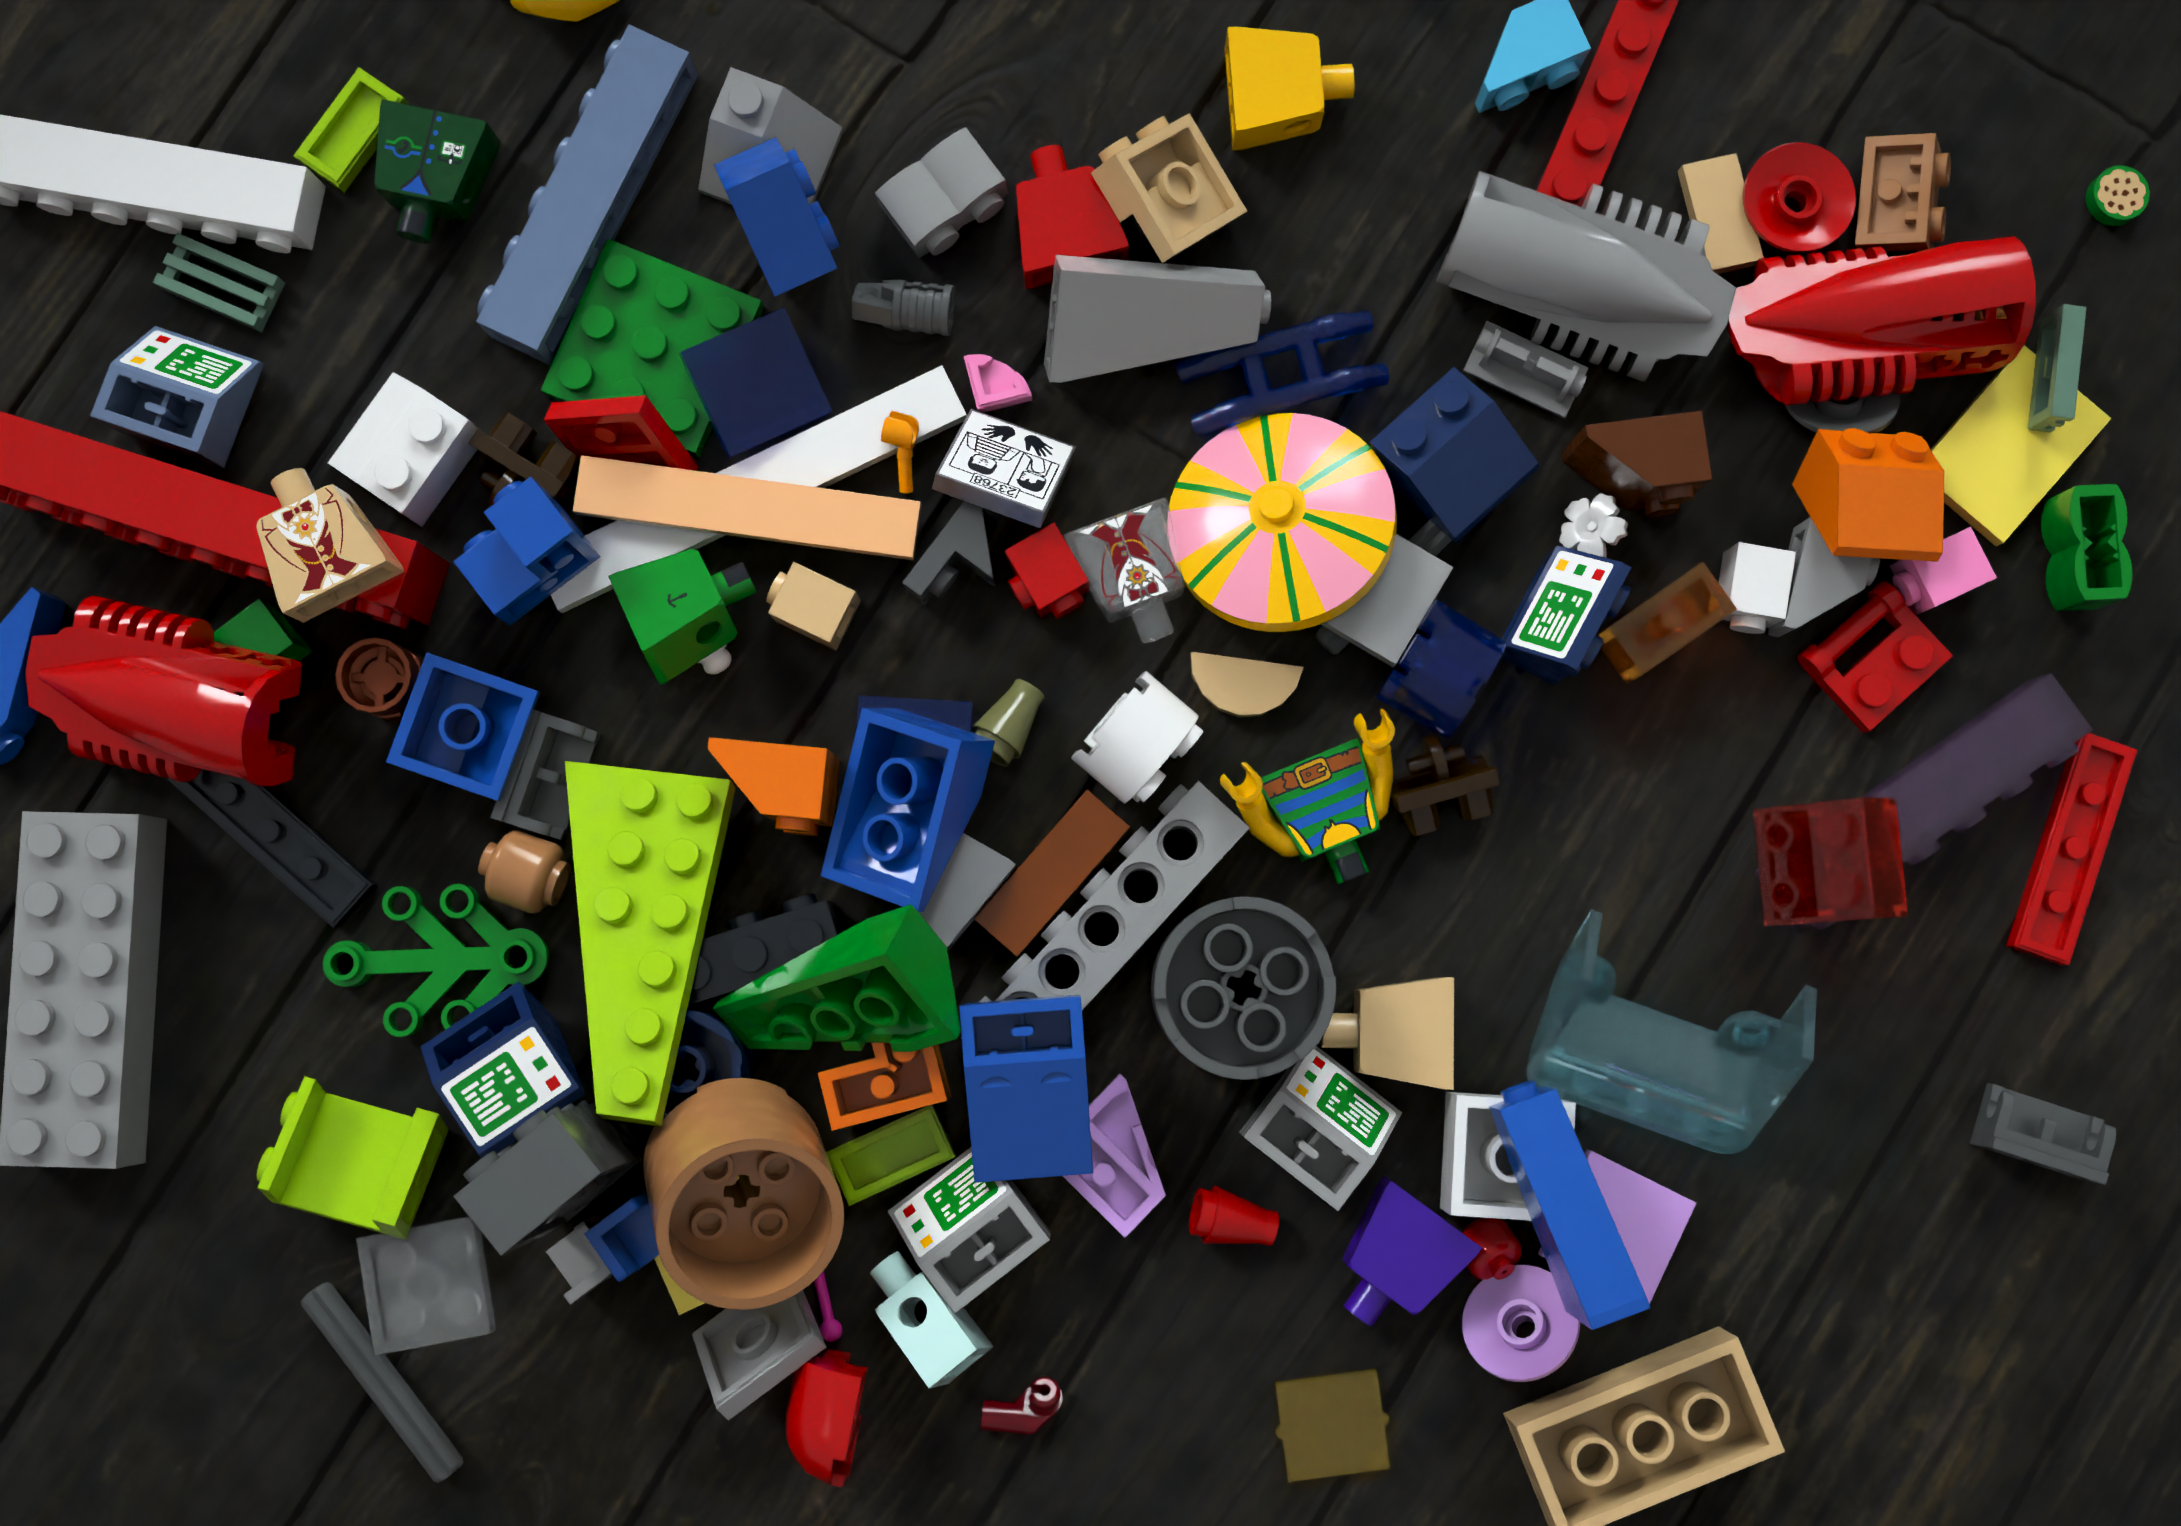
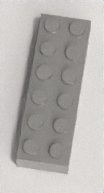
(83, 990)

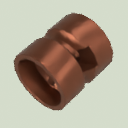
(378, 677)

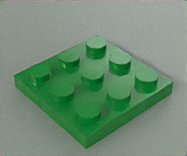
(631, 336)

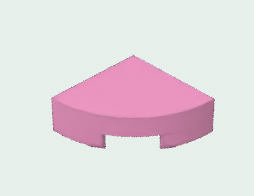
(995, 383)

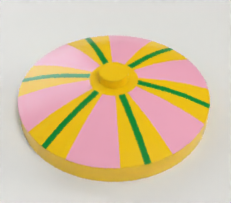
(1283, 522)

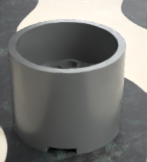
(1286, 966)

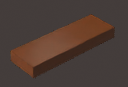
(1052, 873)

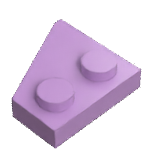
(1124, 1172)

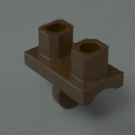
(505, 449)
(1440, 777)

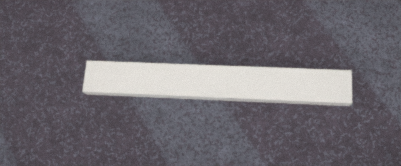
(808, 459)

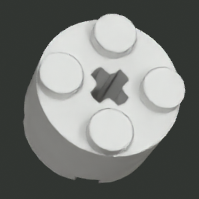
(1138, 739)

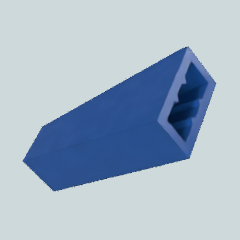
(1567, 1207)

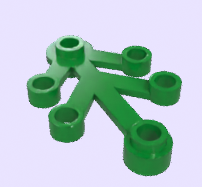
(446, 960)

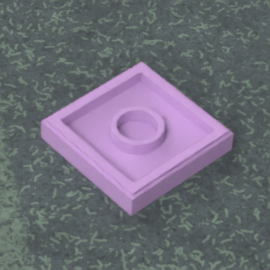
(1645, 1215)

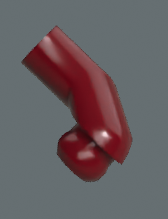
(1027, 1413)

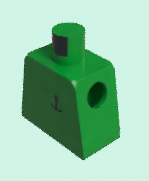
(680, 609)

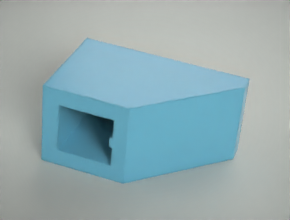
(1536, 49)

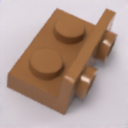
(1902, 192)

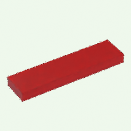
(2071, 849)

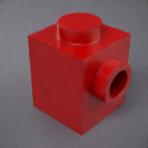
(1046, 574)

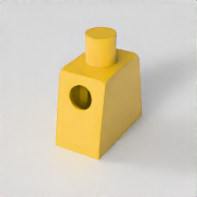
(1278, 85)

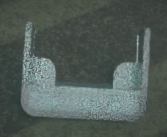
(1660, 1068)

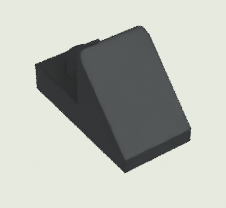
(960, 540)

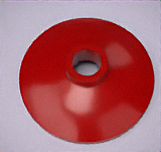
(1815, 181)

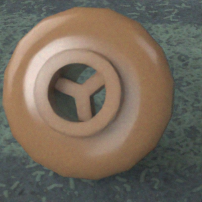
(524, 872)

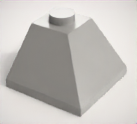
(757, 111)

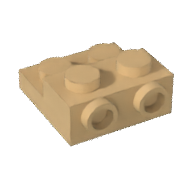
(1168, 185)

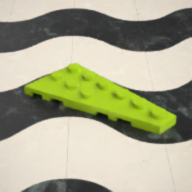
(644, 893)

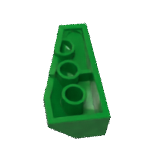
(862, 986)

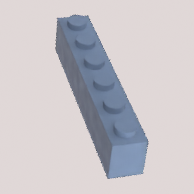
(587, 193)

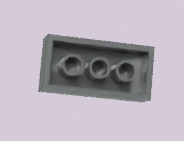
(549, 1175)

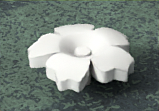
(1593, 525)

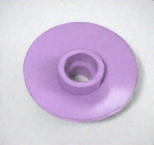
(1500, 1307)

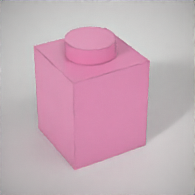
(1957, 572)

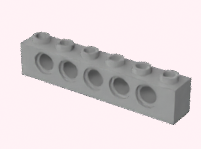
(1214, 832)

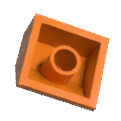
(1874, 494)
(783, 781)

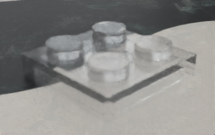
(426, 1286)

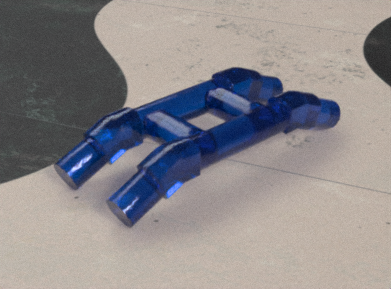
(1267, 400)

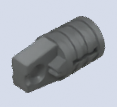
(906, 306)

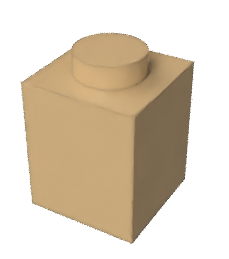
(812, 605)

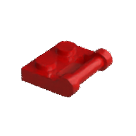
(1887, 670)

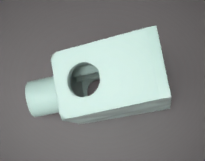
(944, 1341)

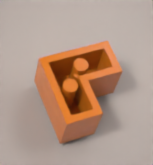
(883, 1085)

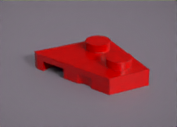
(618, 430)

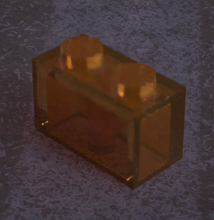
(1665, 623)

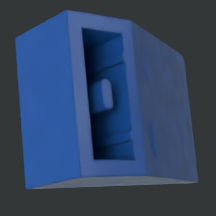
(1026, 1088)

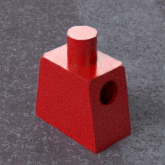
(1063, 216)

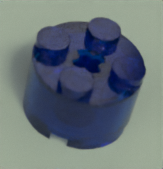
(1442, 670)

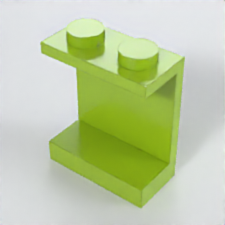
(351, 1160)

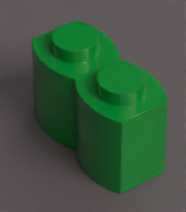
(2086, 547)

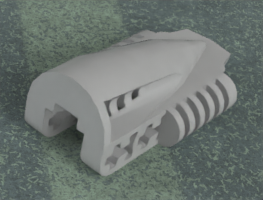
(1591, 273)

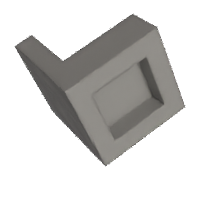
(579, 1261)

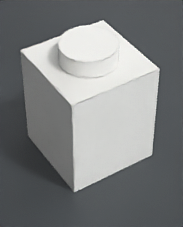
(1757, 584)

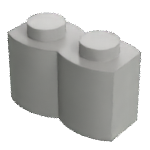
(943, 194)

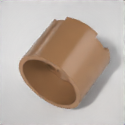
(749, 1236)

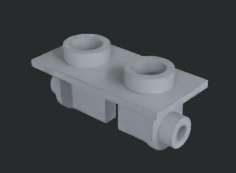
(1526, 369)

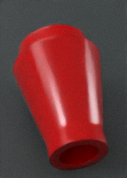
(1230, 1219)

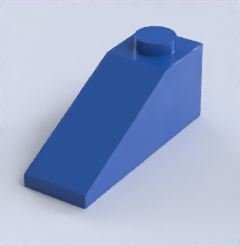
(33, 615)

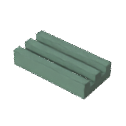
(179, 264)
(2057, 368)

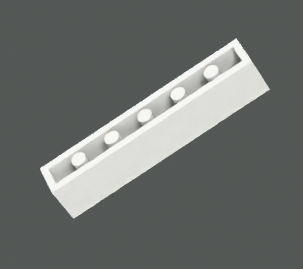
(158, 184)

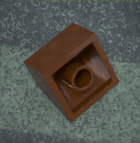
(1644, 460)

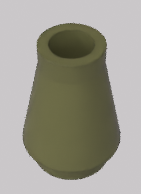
(1010, 721)

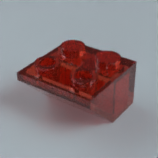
(1830, 861)

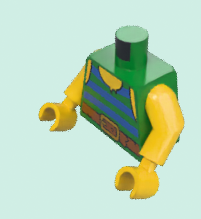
(1323, 800)

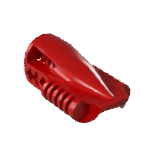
(1866, 318)
(145, 694)

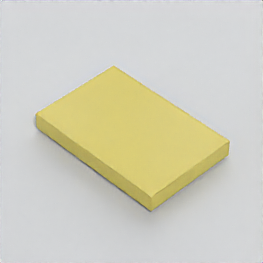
(1996, 463)

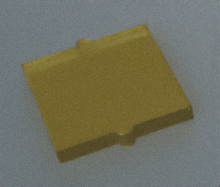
(1332, 1425)

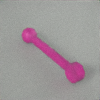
(830, 1328)

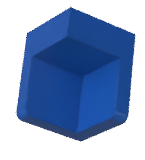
(626, 1238)

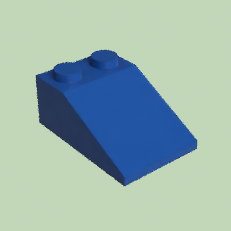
(904, 804)

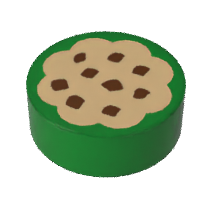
(2117, 195)

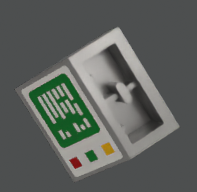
(1322, 1126)
(967, 1230)

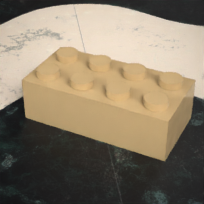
(1644, 1431)

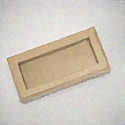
(1714, 197)

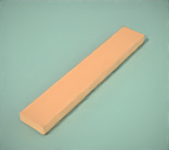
(747, 507)

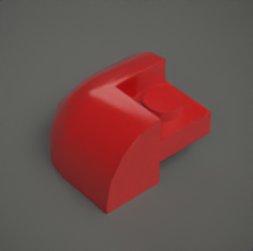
(825, 1416)

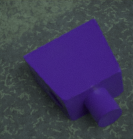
(1402, 1254)

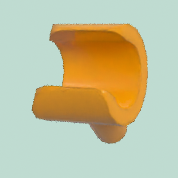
(902, 431)

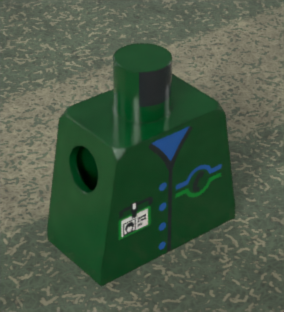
(431, 165)

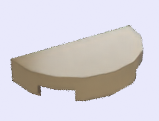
(1243, 685)

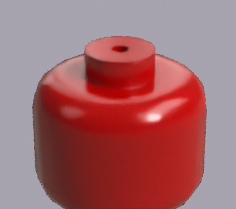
(1499, 1248)

